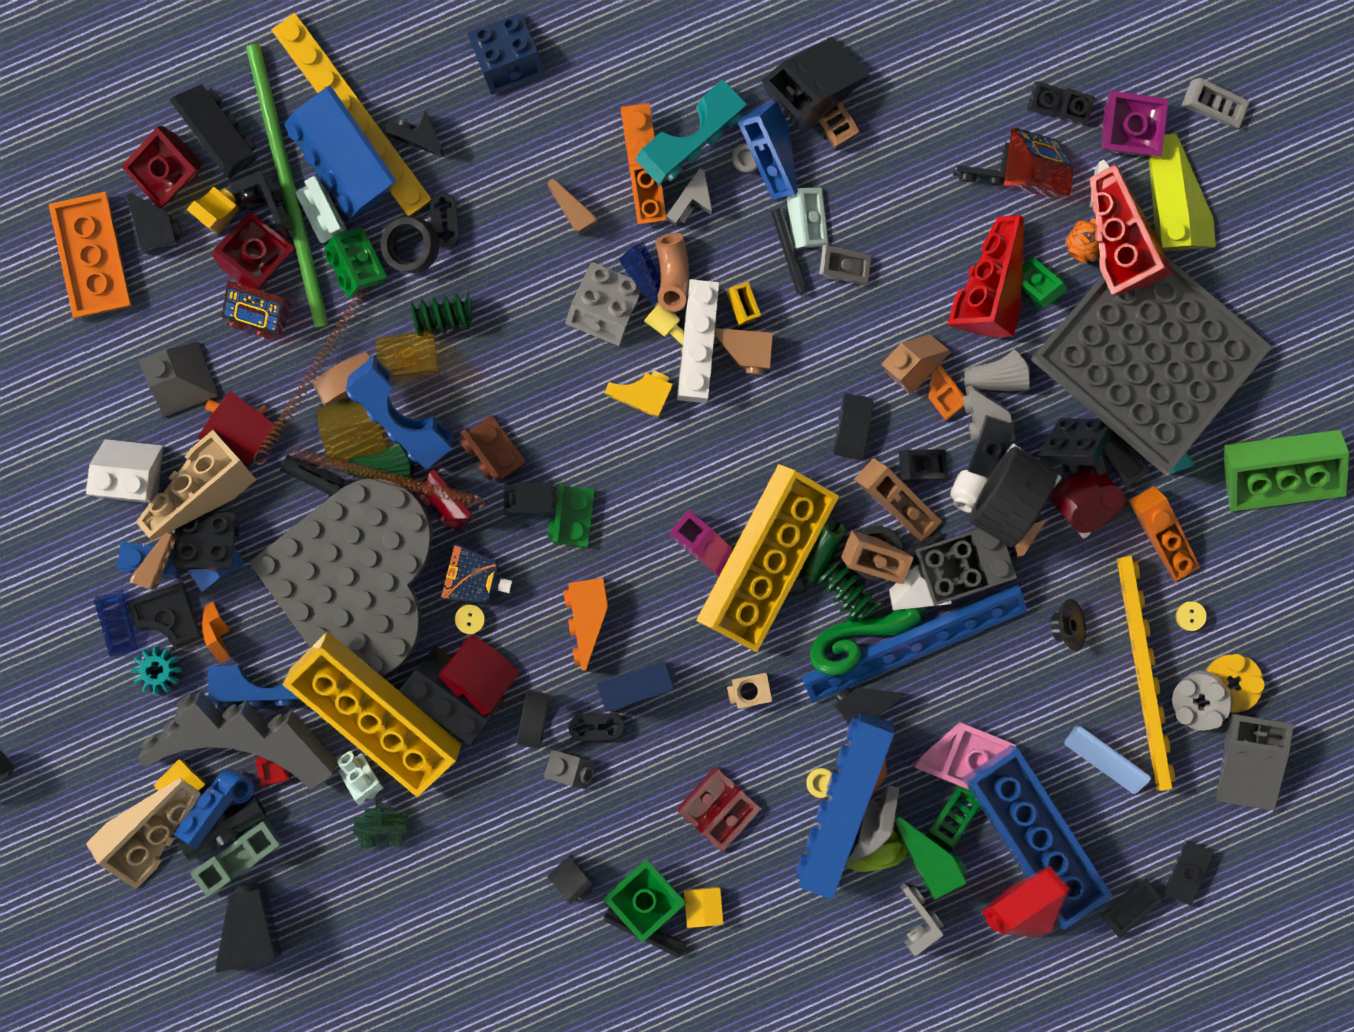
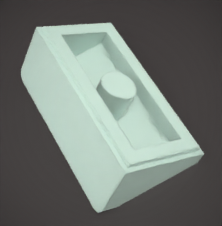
(807, 218)

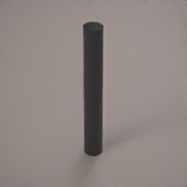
(789, 251)

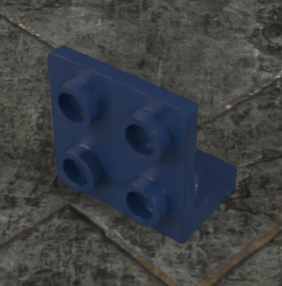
(506, 53)

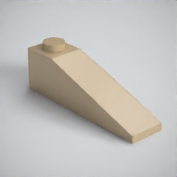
(203, 483)
(136, 838)

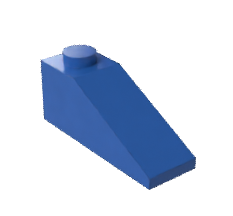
(771, 148)

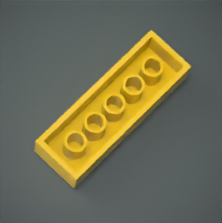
(767, 557)
(372, 714)

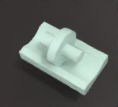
(358, 777)

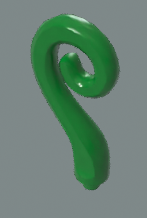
(891, 624)

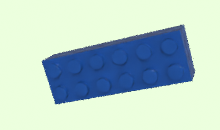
(845, 807)
(1036, 830)

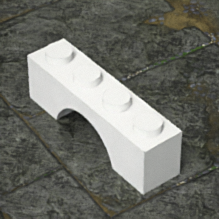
(698, 341)

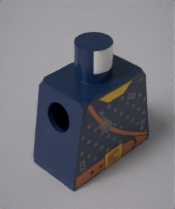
(473, 577)

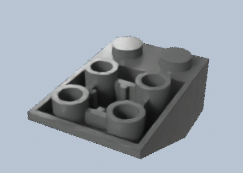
(964, 565)
(1253, 761)

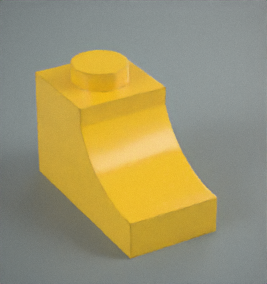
(215, 209)
(645, 395)

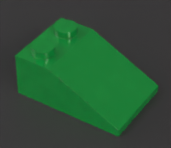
(935, 864)

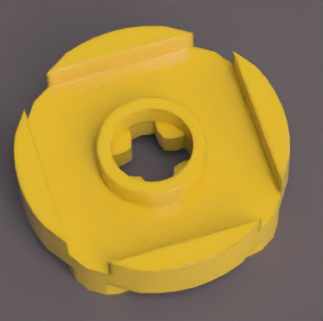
(1250, 678)

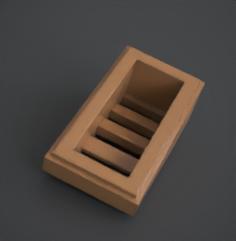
(843, 137)
(576, 213)
(152, 567)

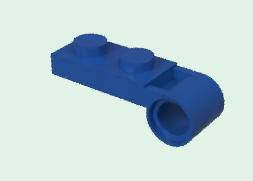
(212, 805)

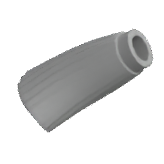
(1006, 374)

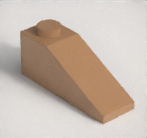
(897, 499)

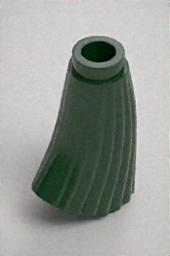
(391, 459)
(823, 550)

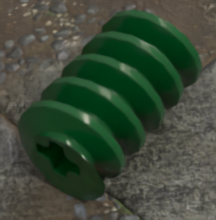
(442, 314)
(848, 592)

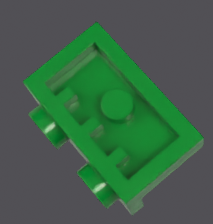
(354, 261)
(572, 516)

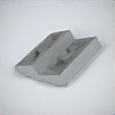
(876, 824)

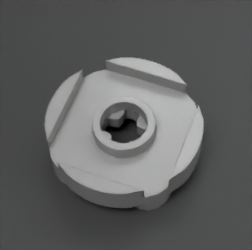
(1215, 691)

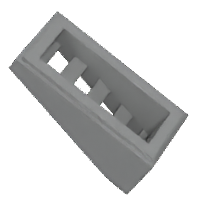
(1192, 96)

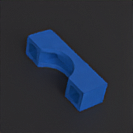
(422, 438)
(231, 684)

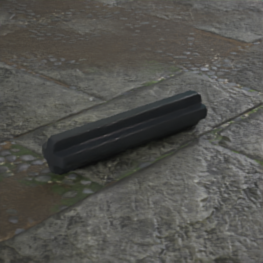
(658, 938)

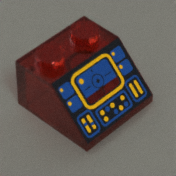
(1038, 165)
(255, 310)

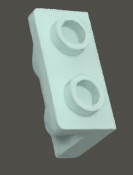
(320, 209)

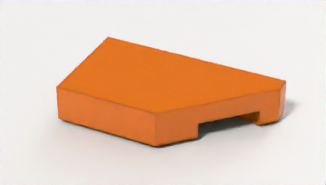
(944, 393)

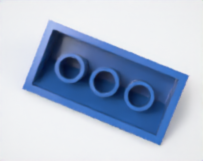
(340, 153)

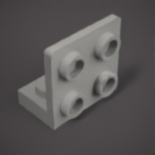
(603, 304)
(921, 937)

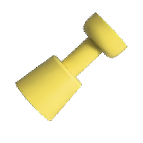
(665, 323)

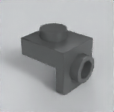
(569, 769)

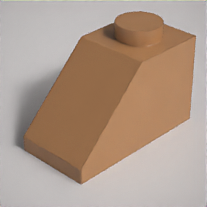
(747, 348)
(914, 361)
(876, 557)

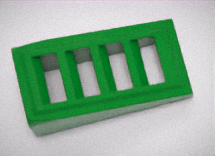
(939, 837)

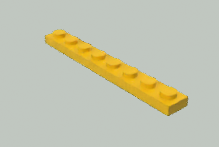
(321, 74)
(1143, 660)

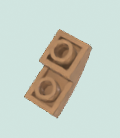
(332, 383)

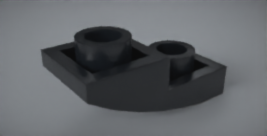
(1060, 103)
(853, 426)

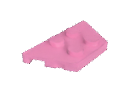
(960, 753)

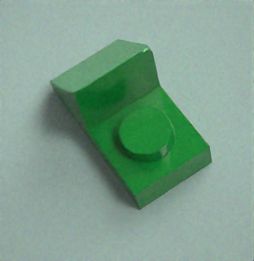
(1040, 283)

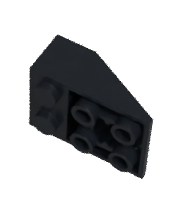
(814, 82)

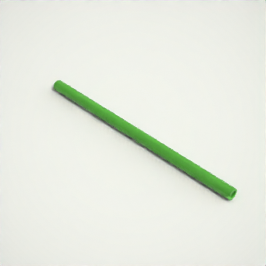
(287, 185)

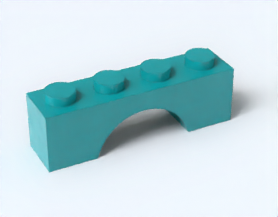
(666, 153)

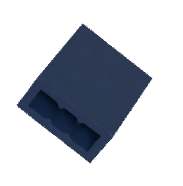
(637, 686)

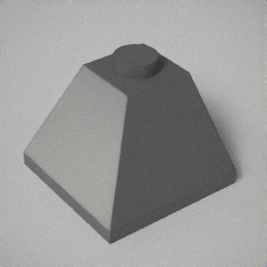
(178, 378)

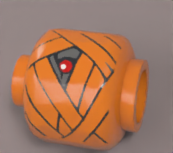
(1083, 241)

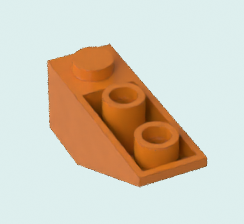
(1164, 532)
(589, 610)

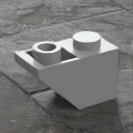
(980, 406)

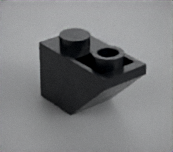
(571, 880)

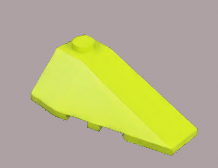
(1178, 203)

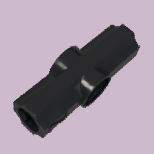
(228, 827)

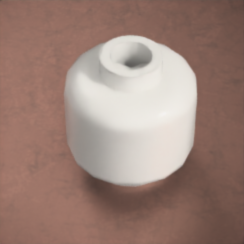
(966, 490)

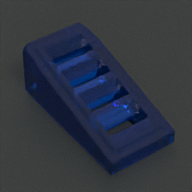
(642, 271)
(118, 596)

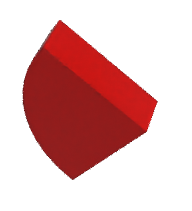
(270, 772)

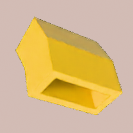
(737, 306)
(180, 770)
(703, 907)

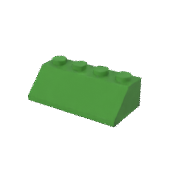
(1286, 470)

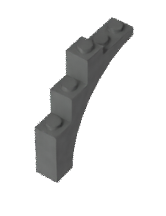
(241, 728)

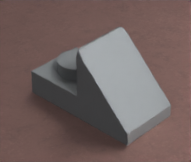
(695, 193)
(844, 265)

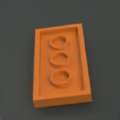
(90, 255)

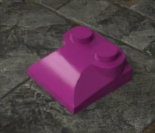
(1134, 124)

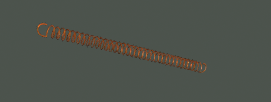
(266, 446)
(404, 484)

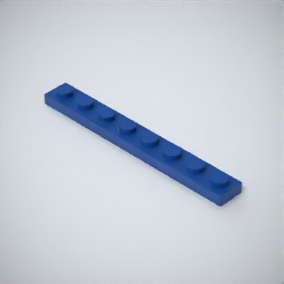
(920, 641)

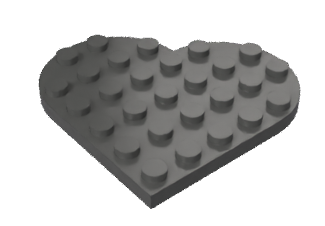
(354, 570)

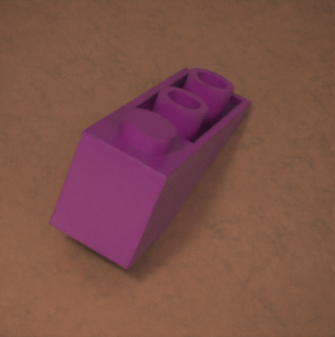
(701, 542)

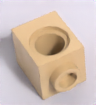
(763, 690)

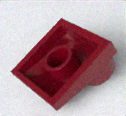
(162, 166)
(252, 252)
(1087, 500)
(452, 513)

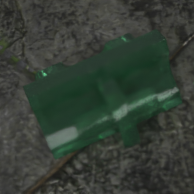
(380, 821)

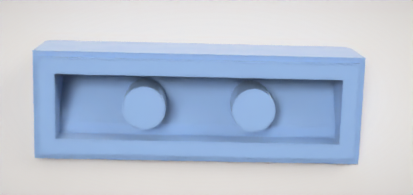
(1106, 760)

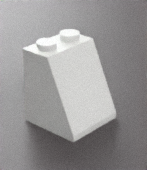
(125, 471)

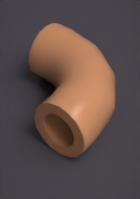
(674, 271)

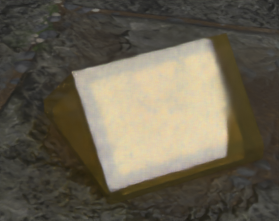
(409, 355)
(348, 431)

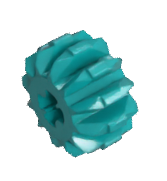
(163, 678)

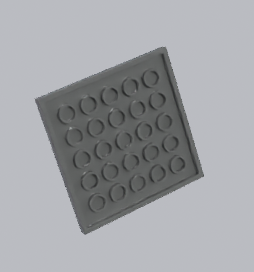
(1153, 361)

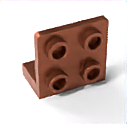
(493, 448)

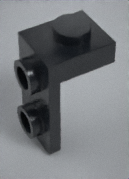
(994, 177)

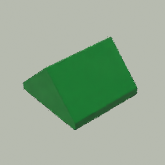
(644, 900)

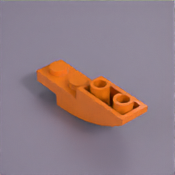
(646, 191)

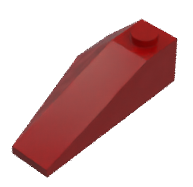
(1127, 243)
(993, 292)
(1028, 906)

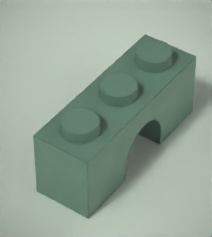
(236, 858)

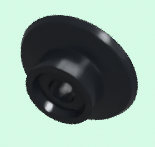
(1069, 625)

